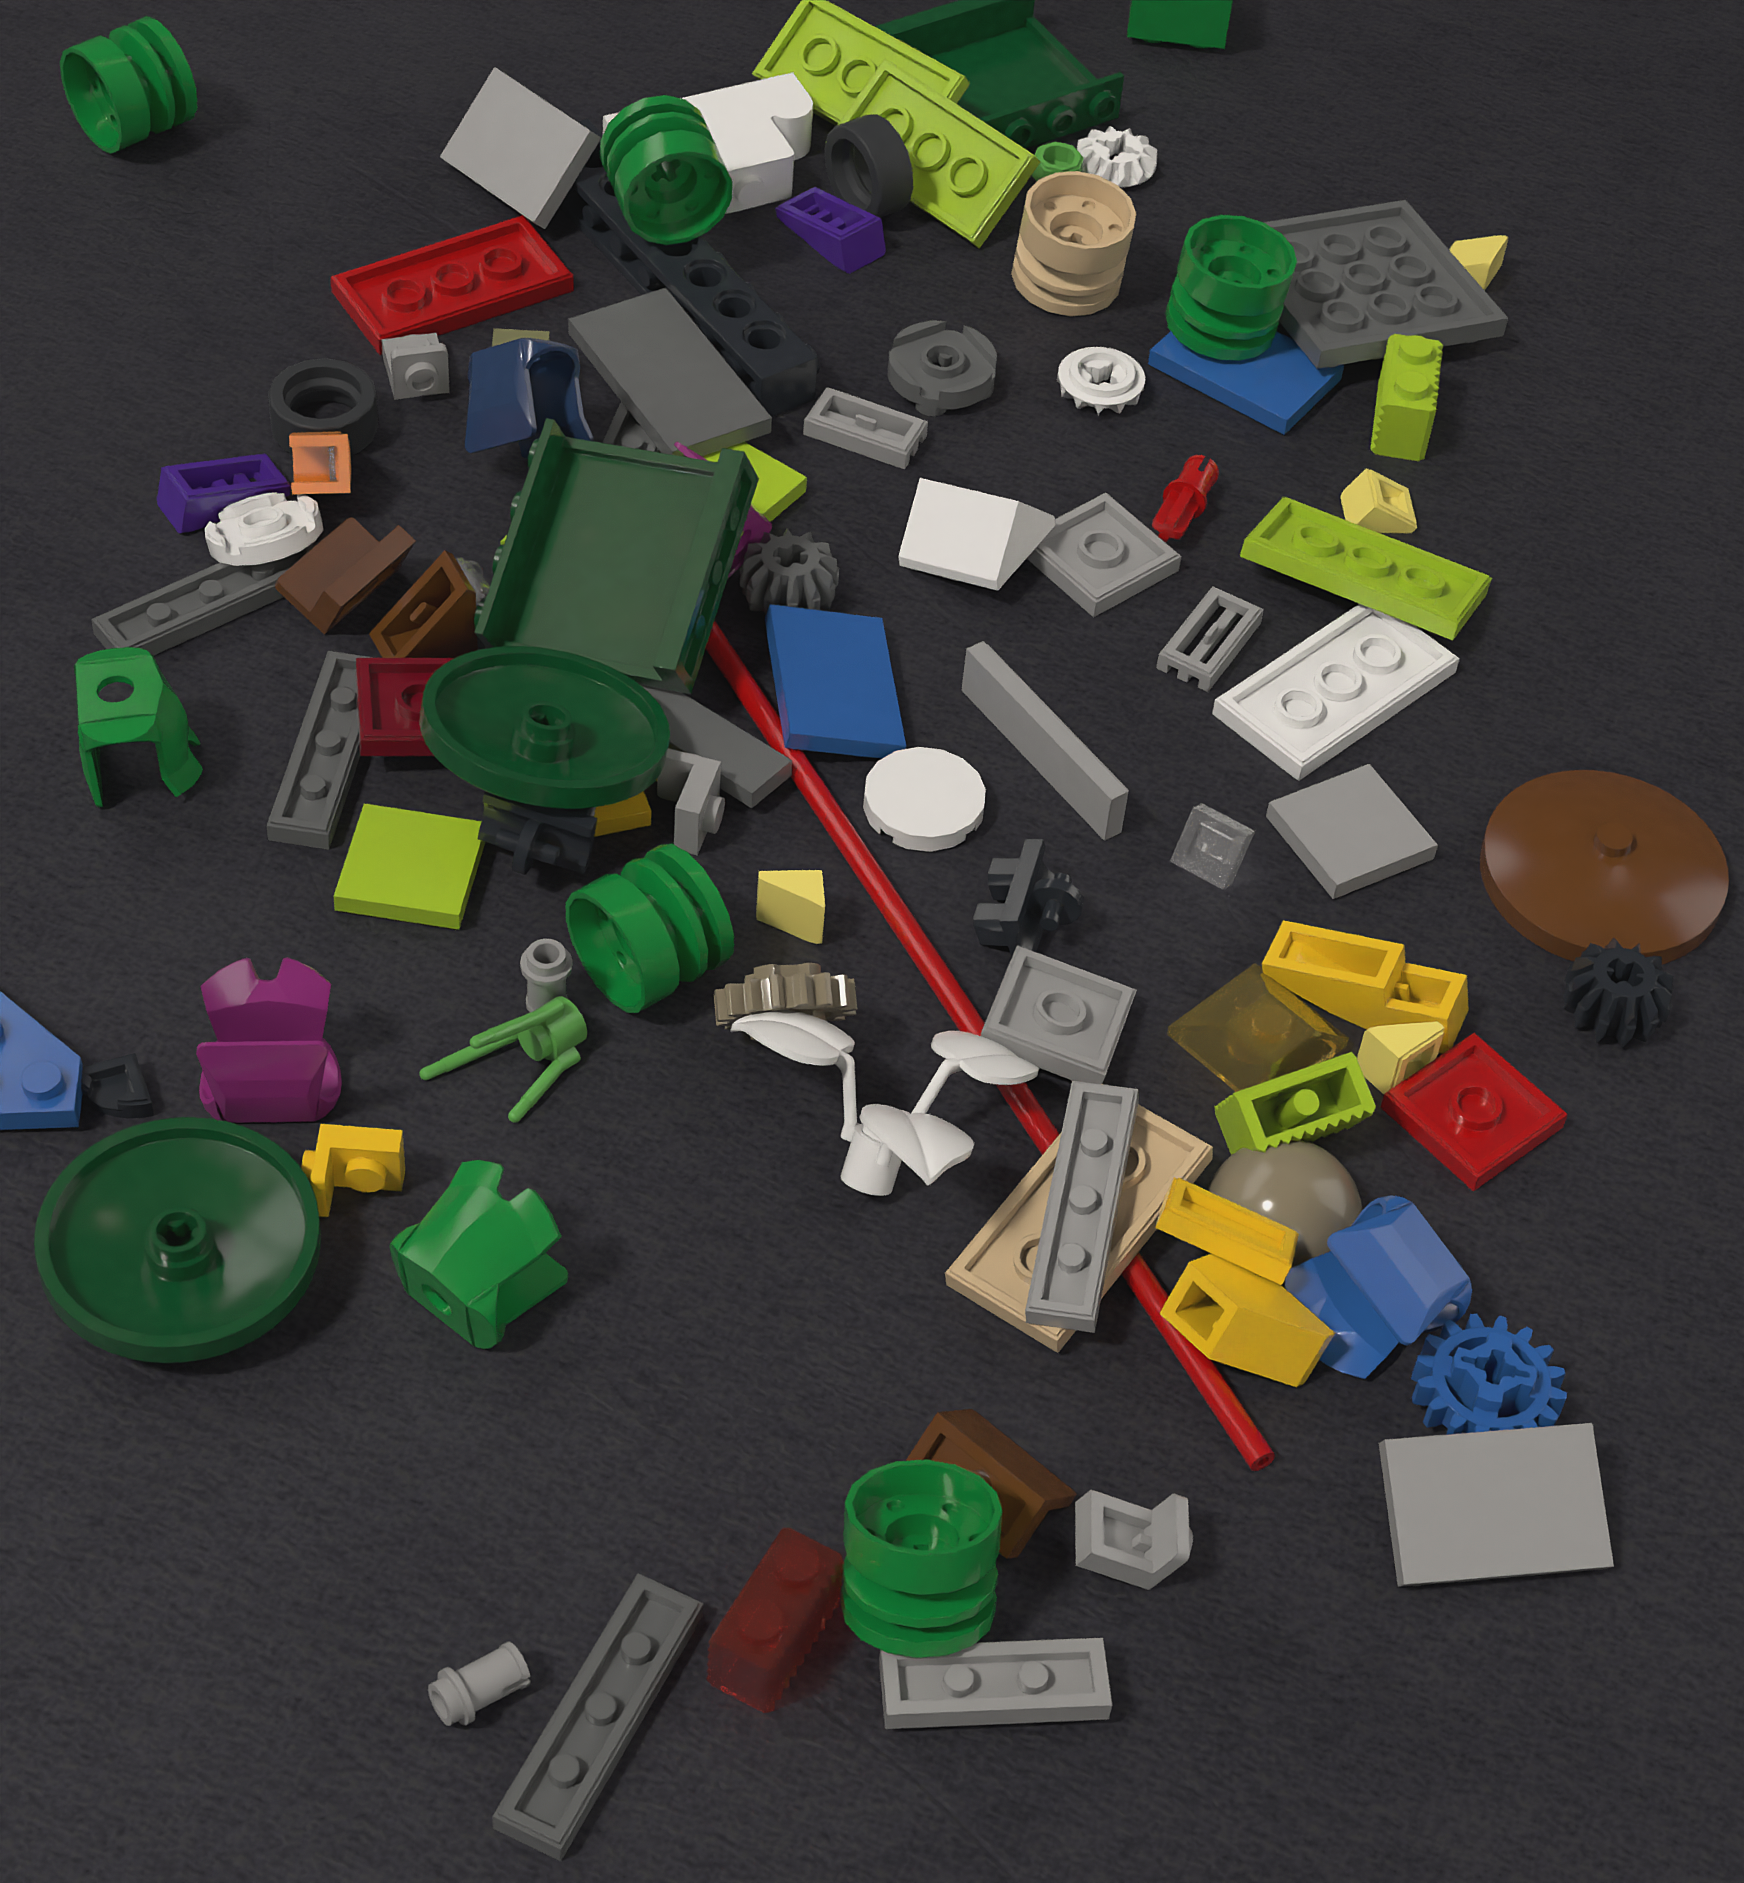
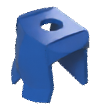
(1380, 1285)

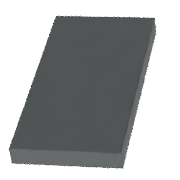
(669, 375)

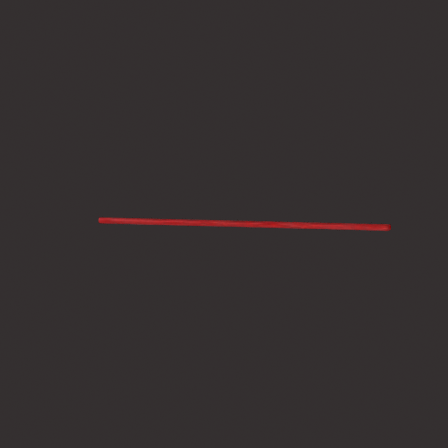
(967, 1019)

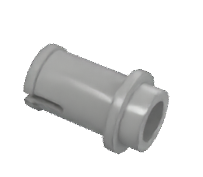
(546, 968)
(478, 1684)

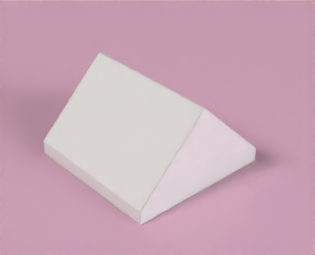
(970, 534)

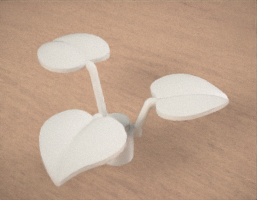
(887, 1133)

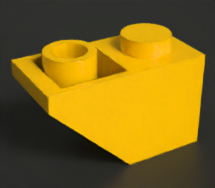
(1246, 1321)

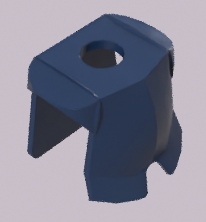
(520, 387)

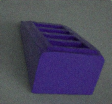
(838, 232)
(201, 490)

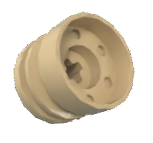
(1073, 243)

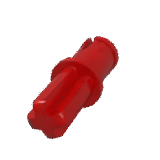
(1185, 498)

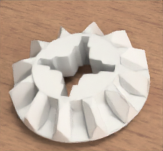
(1132, 165)
(1094, 366)

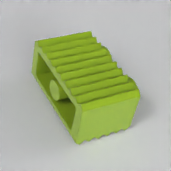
(1406, 397)
(1297, 1106)

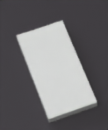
(1334, 688)

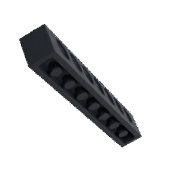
(722, 305)

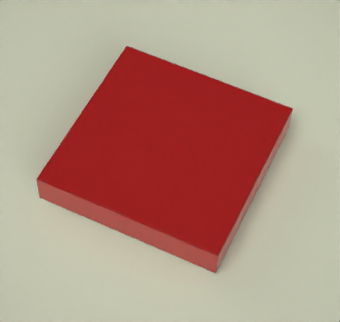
(1473, 1111)

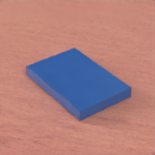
(1268, 388)
(833, 682)

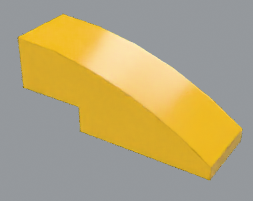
(1365, 980)

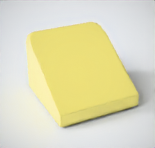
(1481, 256)
(1378, 504)
(792, 902)
(1398, 1051)

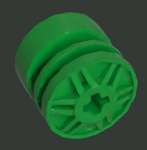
(128, 84)
(665, 170)
(1230, 287)
(649, 927)
(920, 1558)

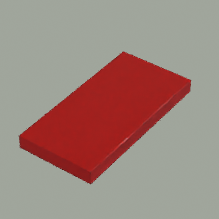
(453, 283)

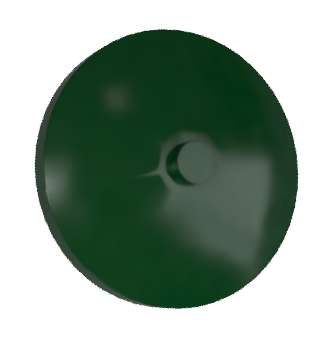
(544, 727)
(177, 1239)

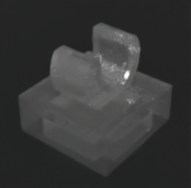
(1212, 846)

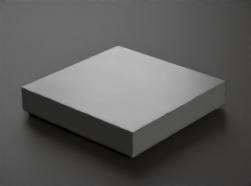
(1103, 555)
(1351, 831)
(1058, 1016)

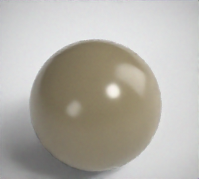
(1294, 1187)

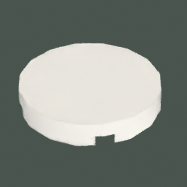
(263, 529)
(924, 798)

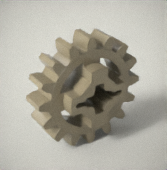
(787, 988)

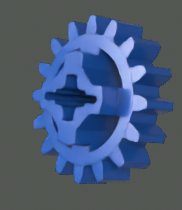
(1487, 1379)

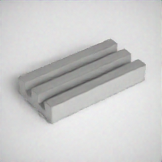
(865, 428)
(1193, 665)

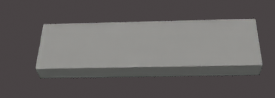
(1044, 740)
(1082, 1207)

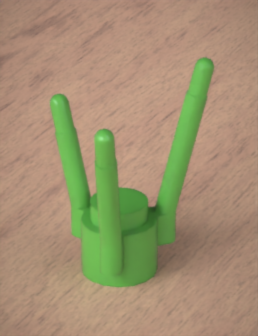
(544, 1033)

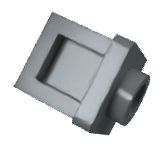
(696, 789)
(1132, 1540)

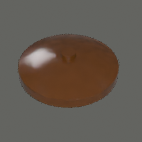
(1601, 861)

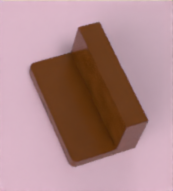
(342, 572)
(1021, 1482)

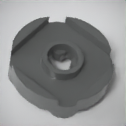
(965, 373)

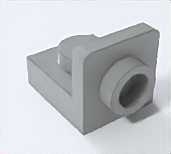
(416, 365)

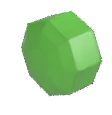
(1057, 158)

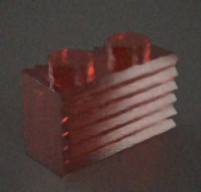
(775, 1620)

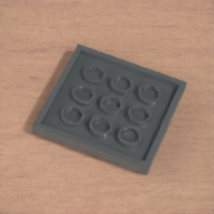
(1376, 277)

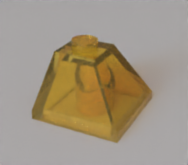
(1255, 1031)

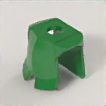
(148, 715)
(480, 1256)

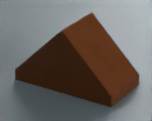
(432, 616)

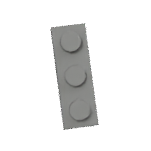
(998, 1684)

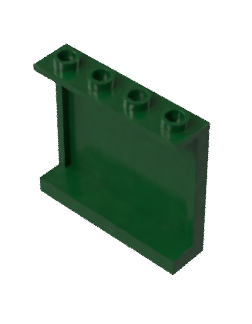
(1015, 69)
(618, 556)

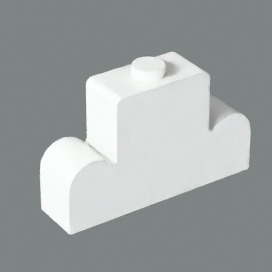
(758, 135)

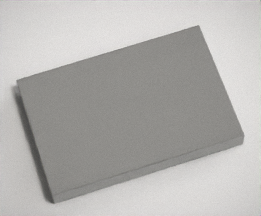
(520, 148)
(1495, 1504)

